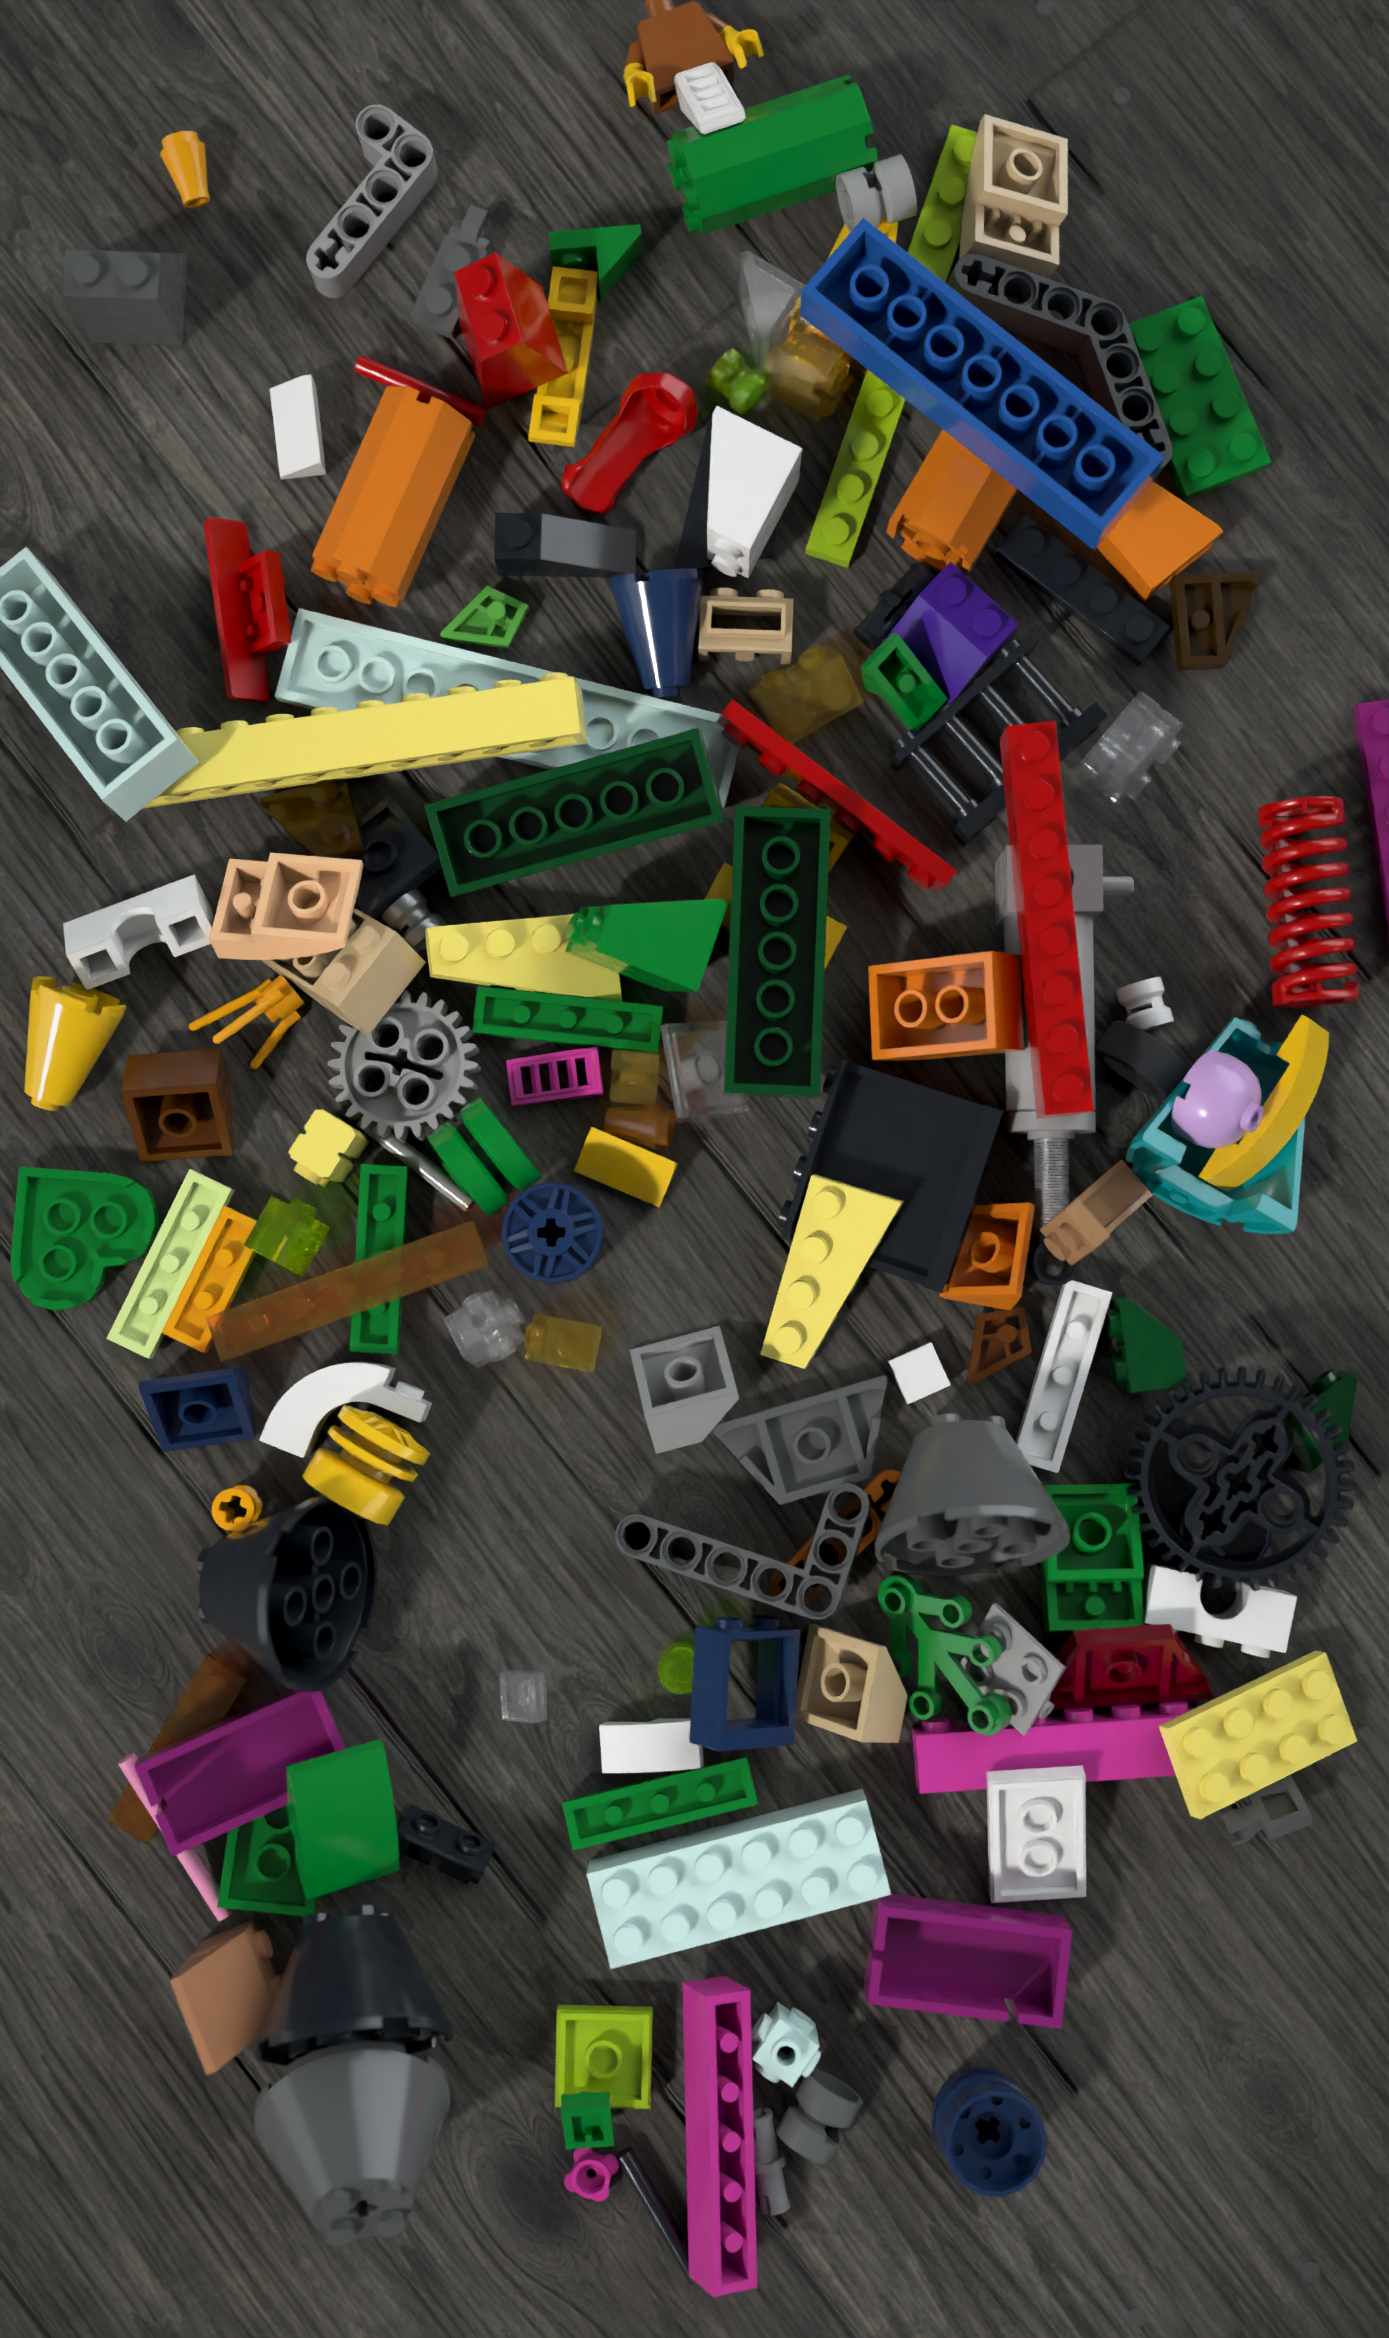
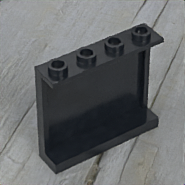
(906, 1147)

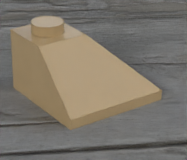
(850, 1687)

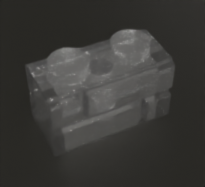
(1129, 748)

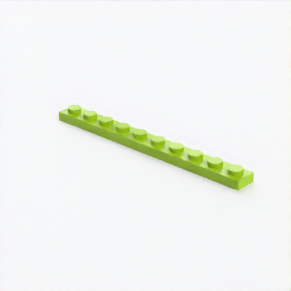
(877, 404)

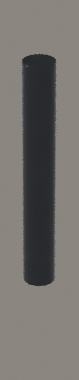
(655, 2208)

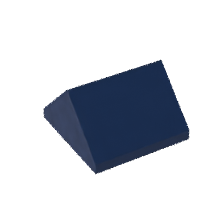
(200, 1408)

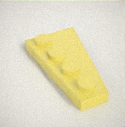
(518, 955)
(827, 1255)

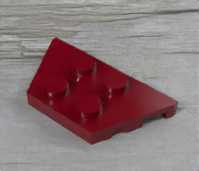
(1127, 1668)

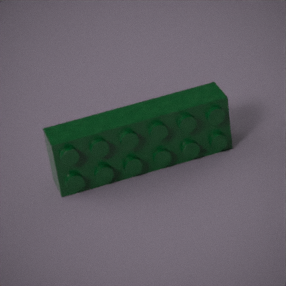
(575, 812)
(777, 952)

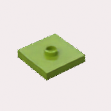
(605, 2052)

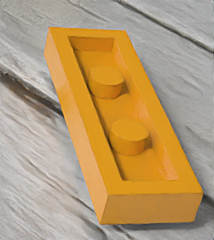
(212, 1280)

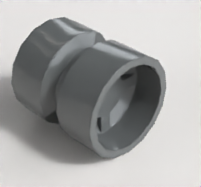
(816, 2122)

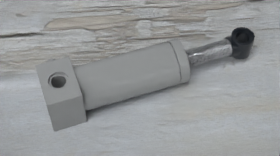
(1053, 1133)

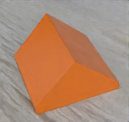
(993, 1256)

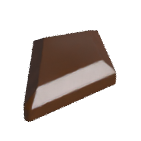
(998, 1342)

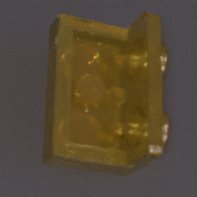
(807, 693)

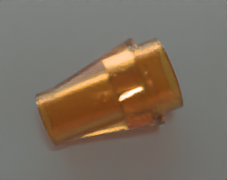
(642, 1124)

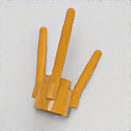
(273, 998)

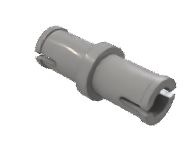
(768, 2165)

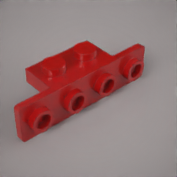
(247, 608)

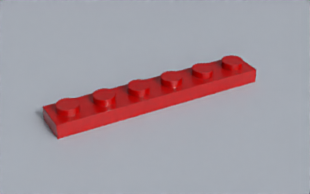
(819, 786)

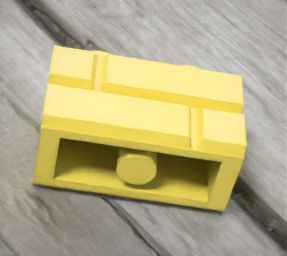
(327, 1148)

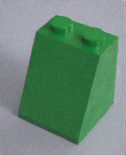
(649, 942)

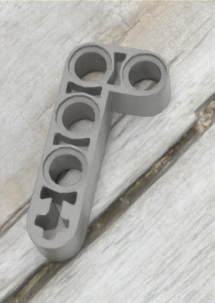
(339, 270)

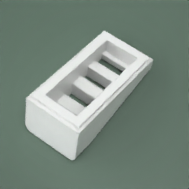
(708, 98)

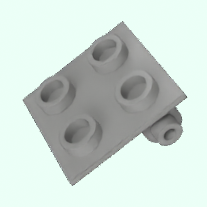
(1023, 1672)

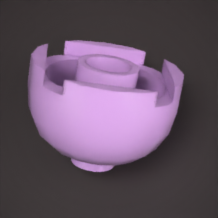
(1219, 1103)

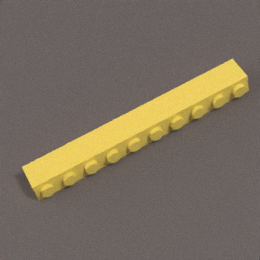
(381, 738)

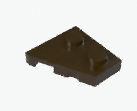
(1208, 616)
(318, 818)

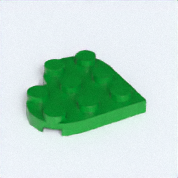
(74, 1229)

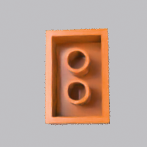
(946, 1007)

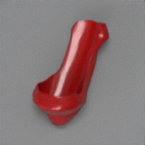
(652, 416)

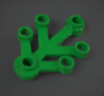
(937, 1650)

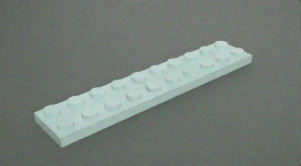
(350, 663)

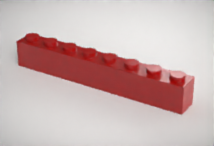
(1046, 920)

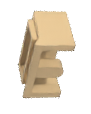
(745, 641)

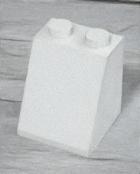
(748, 490)

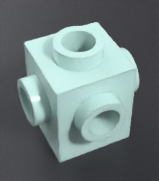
(785, 2029)

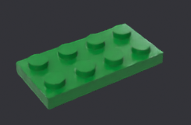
(1198, 399)

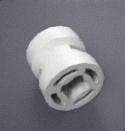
(1142, 995)

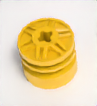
(368, 1461)

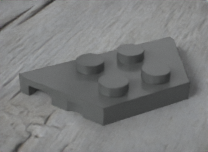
(810, 1441)

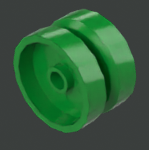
(479, 1160)

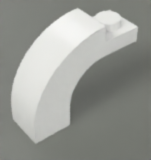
(309, 1402)

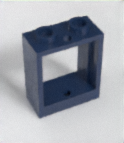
(775, 1685)

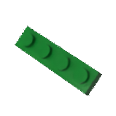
(567, 1020)
(380, 1229)
(659, 1802)

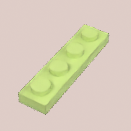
(169, 1264)

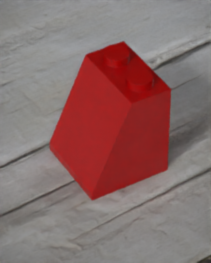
(506, 329)

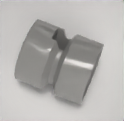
(877, 194)

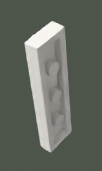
(1062, 1374)

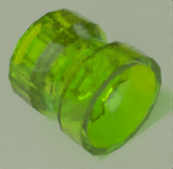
(737, 381)
(680, 1657)

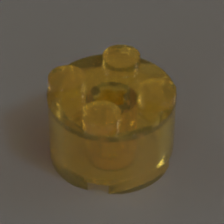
(808, 371)

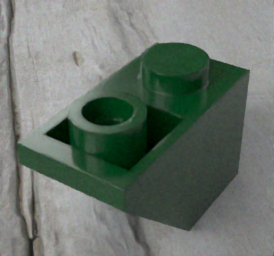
(1147, 1350)
(1333, 1392)

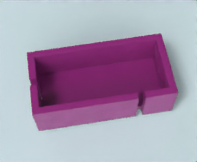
(235, 1767)
(968, 1960)

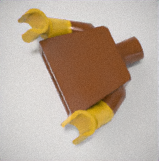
(678, 41)

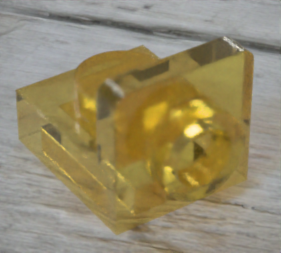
(634, 1077)
(562, 1342)

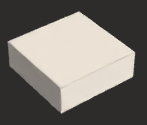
(919, 1373)

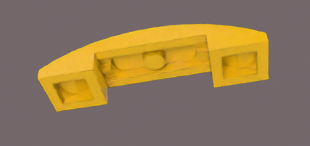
(560, 402)
(1283, 1111)

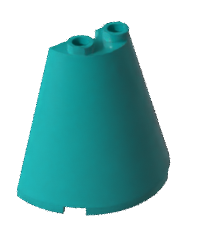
(1173, 1165)

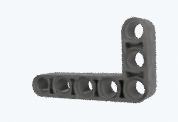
(754, 1565)

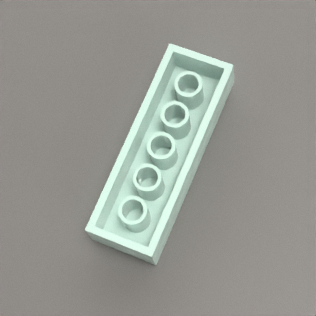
(84, 691)
(737, 1878)

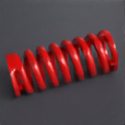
(1326, 813)

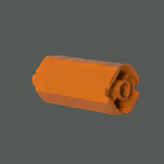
(393, 496)
(950, 507)

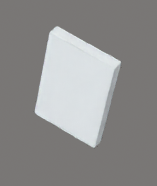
(1036, 1834)

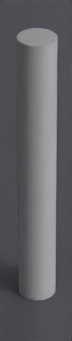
(423, 1167)

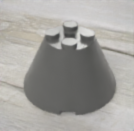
(968, 1504)
(354, 2134)

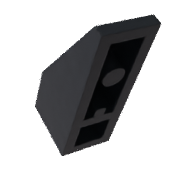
(561, 547)

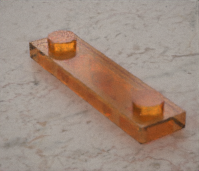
(200, 1706)

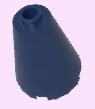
(660, 625)

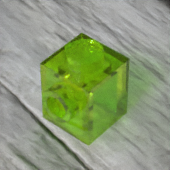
(287, 1234)

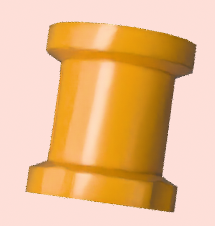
(224, 1515)

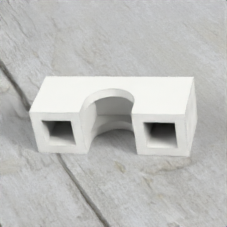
(106, 939)
(1255, 1619)

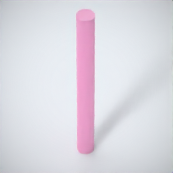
(190, 1858)

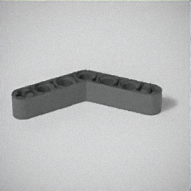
(1071, 335)

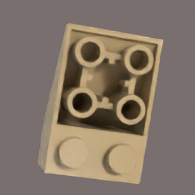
(361, 978)

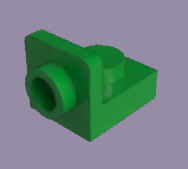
(587, 2120)

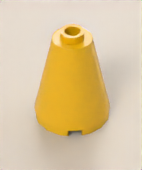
(65, 1039)

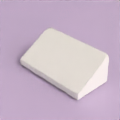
(297, 428)

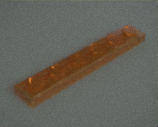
(348, 1291)

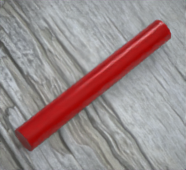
(392, 377)

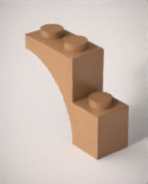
(1095, 1214)

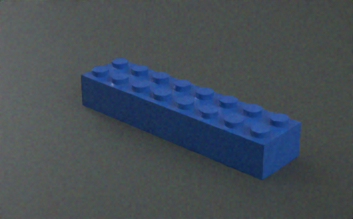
(979, 384)

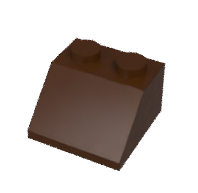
(179, 1104)

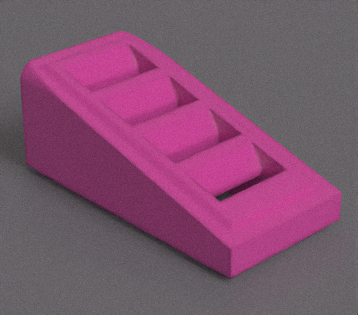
(570, 1057)

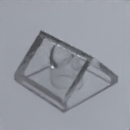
(768, 304)
(698, 1070)

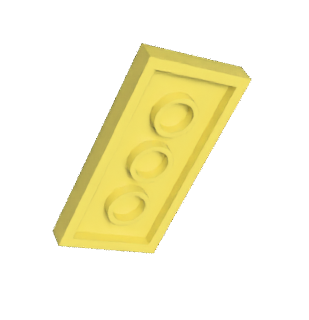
(1257, 1734)

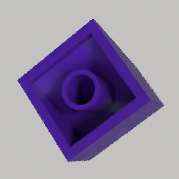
(955, 630)

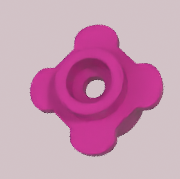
(591, 2187)

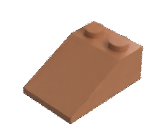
(226, 1992)

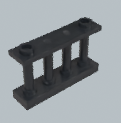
(972, 814)

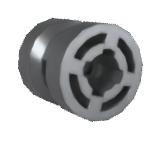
(411, 918)

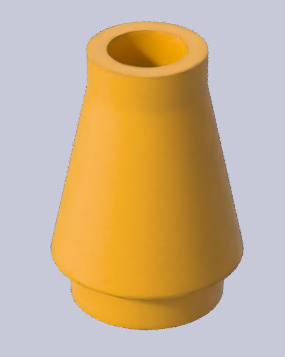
(187, 166)

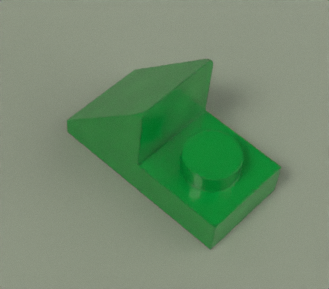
(609, 248)
(902, 682)

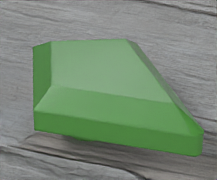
(487, 620)

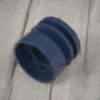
(573, 1253)
(991, 2158)

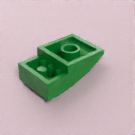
(1101, 1569)
(342, 1819)

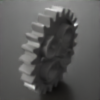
(391, 1104)

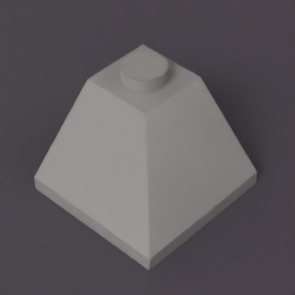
(684, 1387)

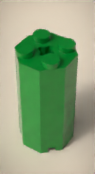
(772, 158)

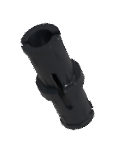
(892, 606)

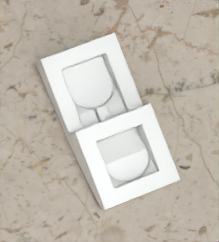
(648, 1746)

